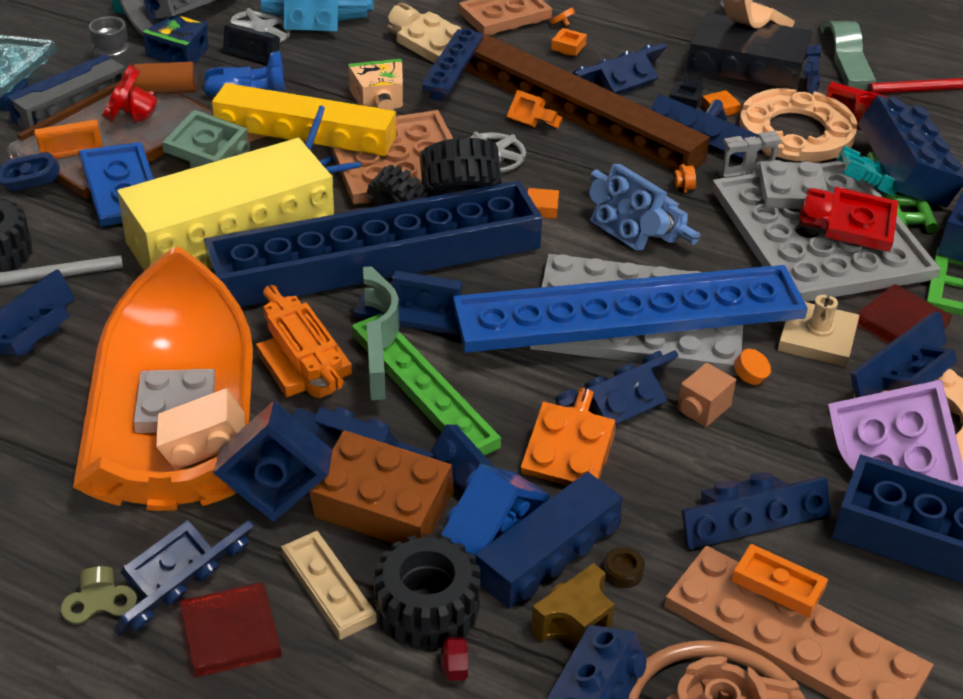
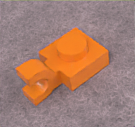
(529, 109)

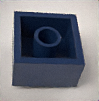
(273, 461)

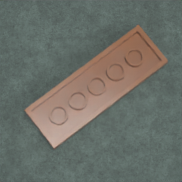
(817, 651)

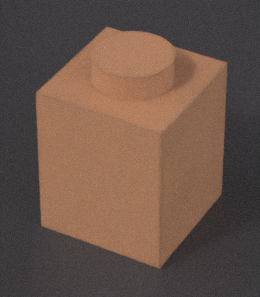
(706, 394)

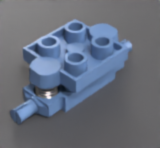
(636, 209)

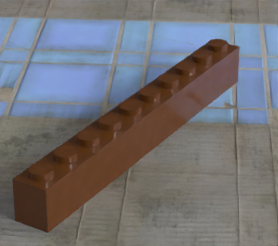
(590, 105)

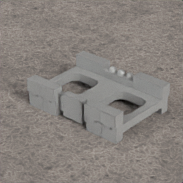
(750, 147)

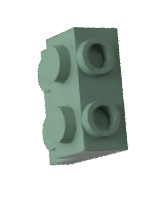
(206, 139)

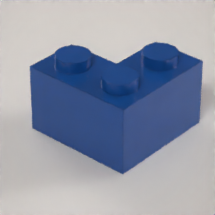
(491, 506)

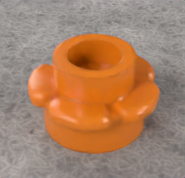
(685, 178)

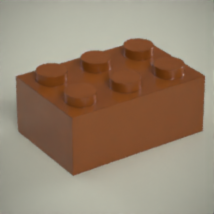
(382, 490)

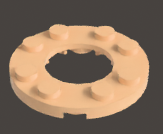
(834, 116)

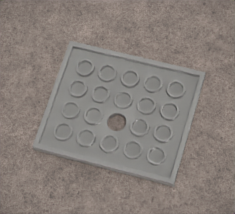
(821, 263)

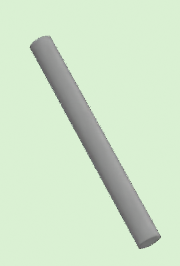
(66, 269)

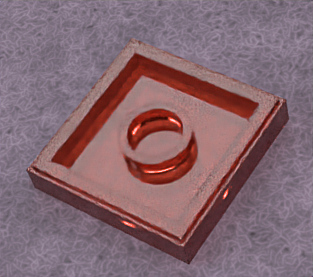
(896, 313)
(230, 629)

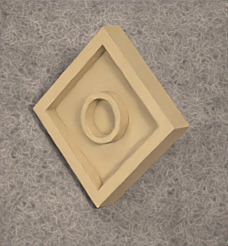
(822, 335)

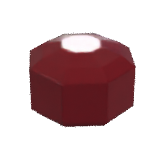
(455, 658)

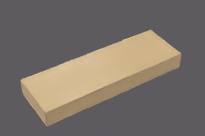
(329, 585)

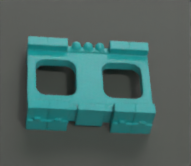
(865, 168)

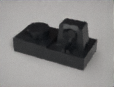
(249, 43)

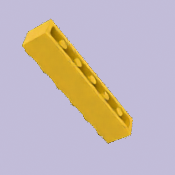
(292, 117)

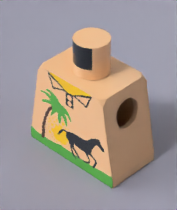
(377, 83)

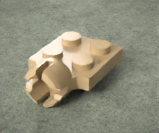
(421, 33)

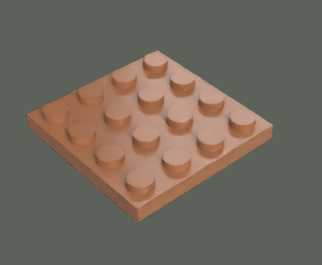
(412, 135)

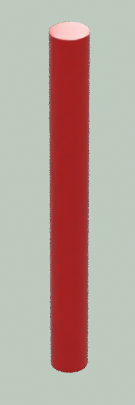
(915, 86)

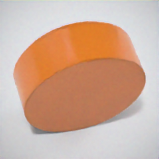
(752, 366)

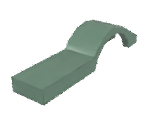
(849, 53)
(380, 331)

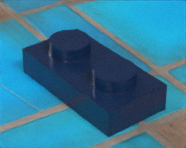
(461, 452)

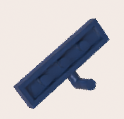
(711, 123)

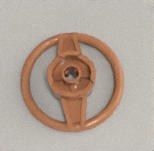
(716, 678)

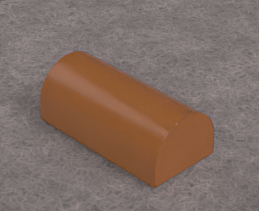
(167, 77)

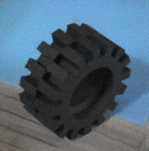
(394, 186)

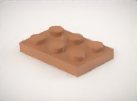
(501, 15)

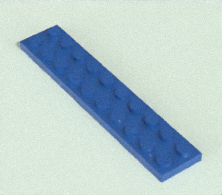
(627, 308)

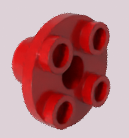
(130, 99)

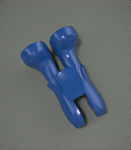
(265, 78)

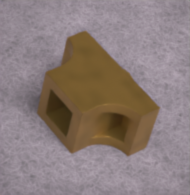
(573, 608)

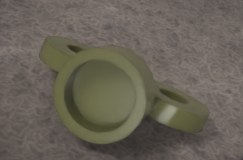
(97, 596)

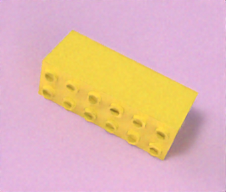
(224, 198)

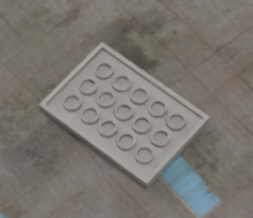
(694, 347)

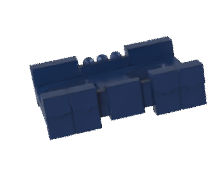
(811, 68)

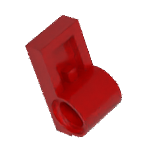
(853, 98)

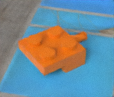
(568, 442)

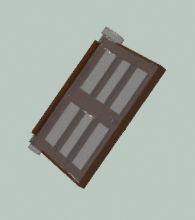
(168, 115)

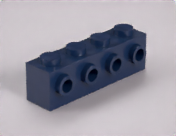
(602, 666)

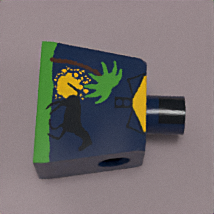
(177, 39)

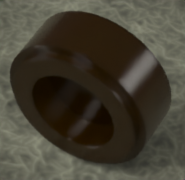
(624, 567)

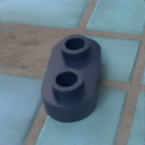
(29, 171)

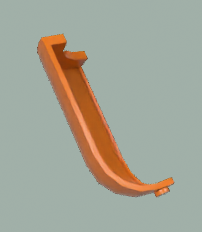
(166, 320)

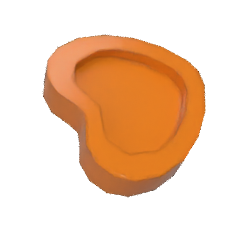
(563, 16)

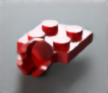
(851, 216)

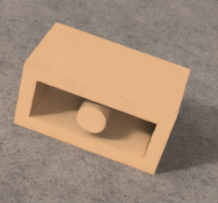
(198, 428)

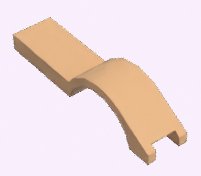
(754, 14)

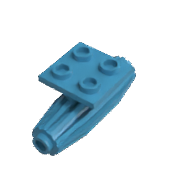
(316, 14)

